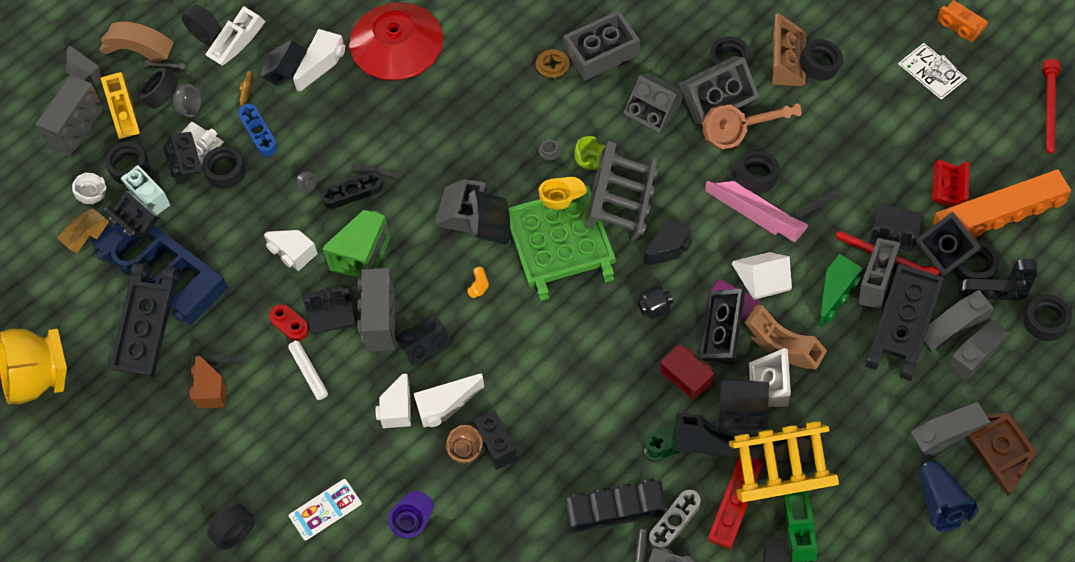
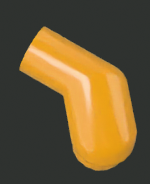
(480, 285)

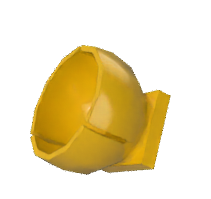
(30, 364)

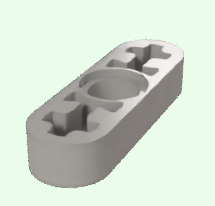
(673, 510)

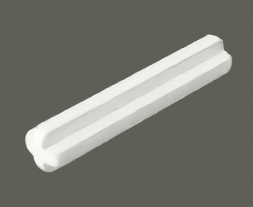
(308, 370)

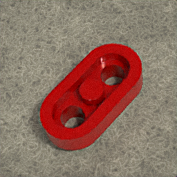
(287, 321)

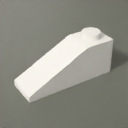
(320, 57)
(443, 401)

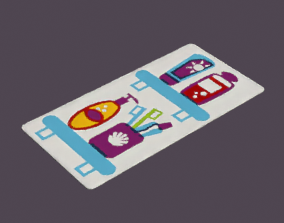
(325, 509)

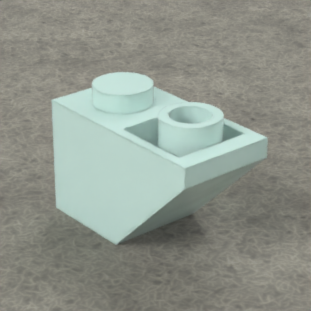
(146, 190)

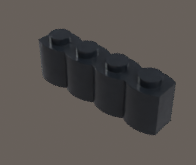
(616, 506)

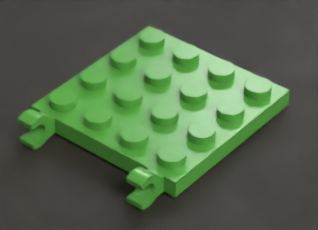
(557, 242)

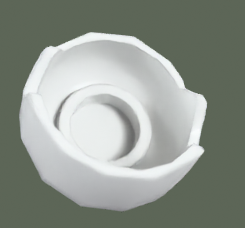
(89, 188)

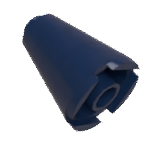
(945, 498)

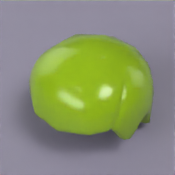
(588, 153)

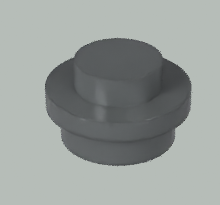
(549, 150)
(306, 181)

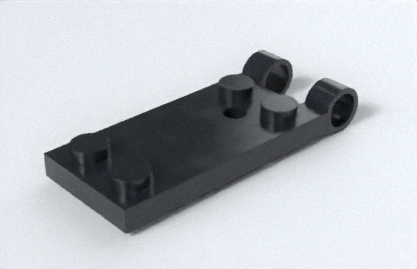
(906, 310)
(139, 330)

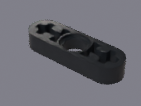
(348, 198)

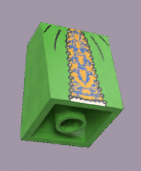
(358, 245)

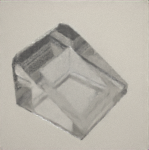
(941, 70)

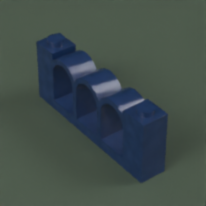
(194, 298)

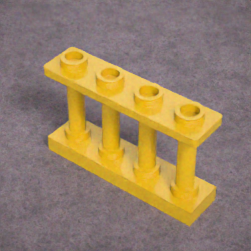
(775, 485)

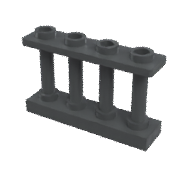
(601, 195)

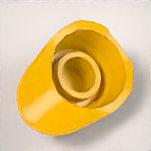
(560, 192)

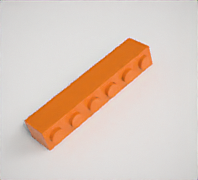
(1011, 203)

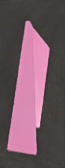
(757, 209)

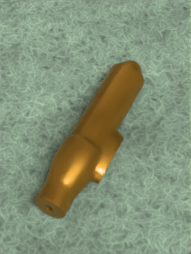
(245, 88)

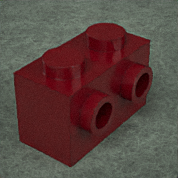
(687, 372)

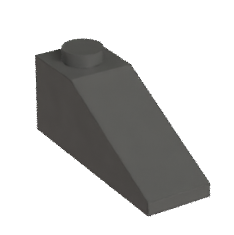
(878, 273)
(958, 320)
(977, 350)
(949, 428)

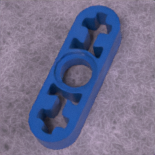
(257, 138)

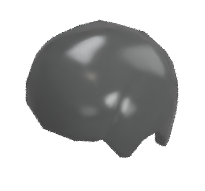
(186, 100)

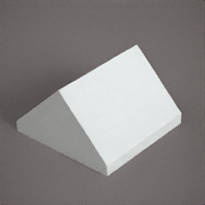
(764, 274)
(775, 370)

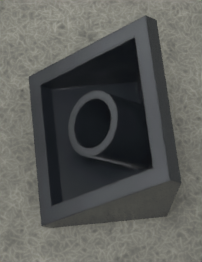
(949, 243)

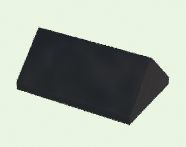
(722, 325)

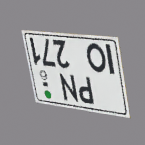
(919, 61)

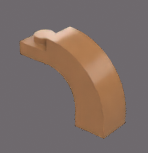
(138, 39)
(772, 337)

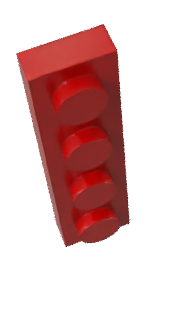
(731, 509)

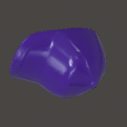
(410, 514)

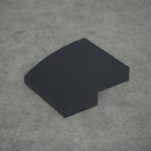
(490, 217)

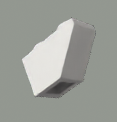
(292, 246)

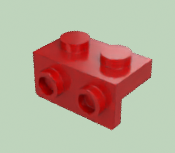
(950, 183)

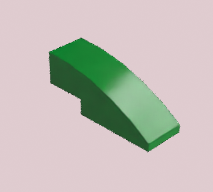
(800, 527)

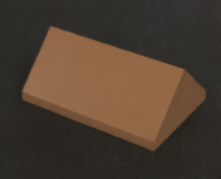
(787, 47)

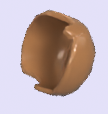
(464, 444)

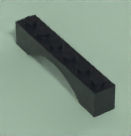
(697, 435)

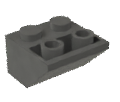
(653, 102)
(456, 205)

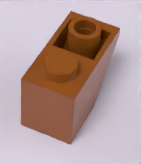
(208, 386)

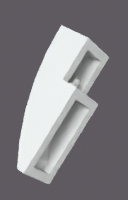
(235, 36)

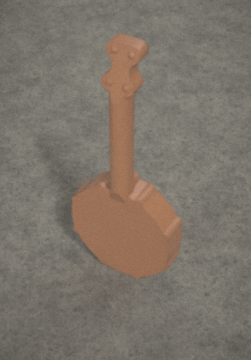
(727, 126)

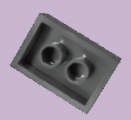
(601, 45)
(719, 85)
(69, 115)
(377, 309)

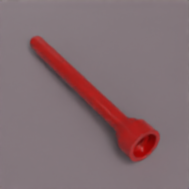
(1050, 69)
(867, 247)

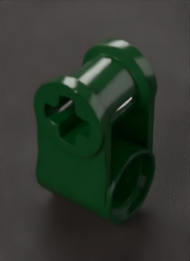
(663, 440)

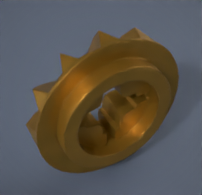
(560, 60)

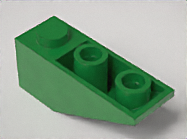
(838, 282)

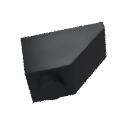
(668, 243)

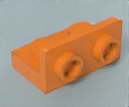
(962, 21)

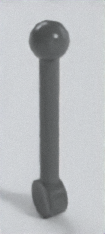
(147, 64)

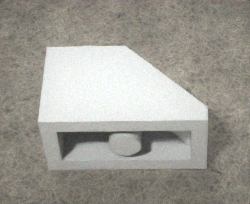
(395, 404)

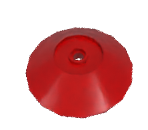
(398, 53)

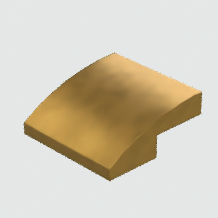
(85, 225)

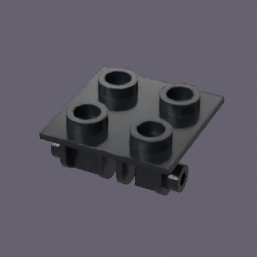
(897, 226)
(329, 309)

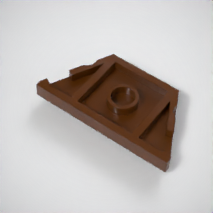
(1003, 450)

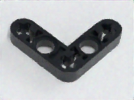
(1015, 288)

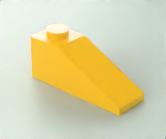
(120, 105)

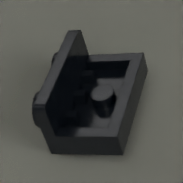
(182, 156)
(132, 216)
(423, 340)

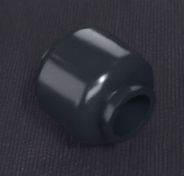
(655, 302)

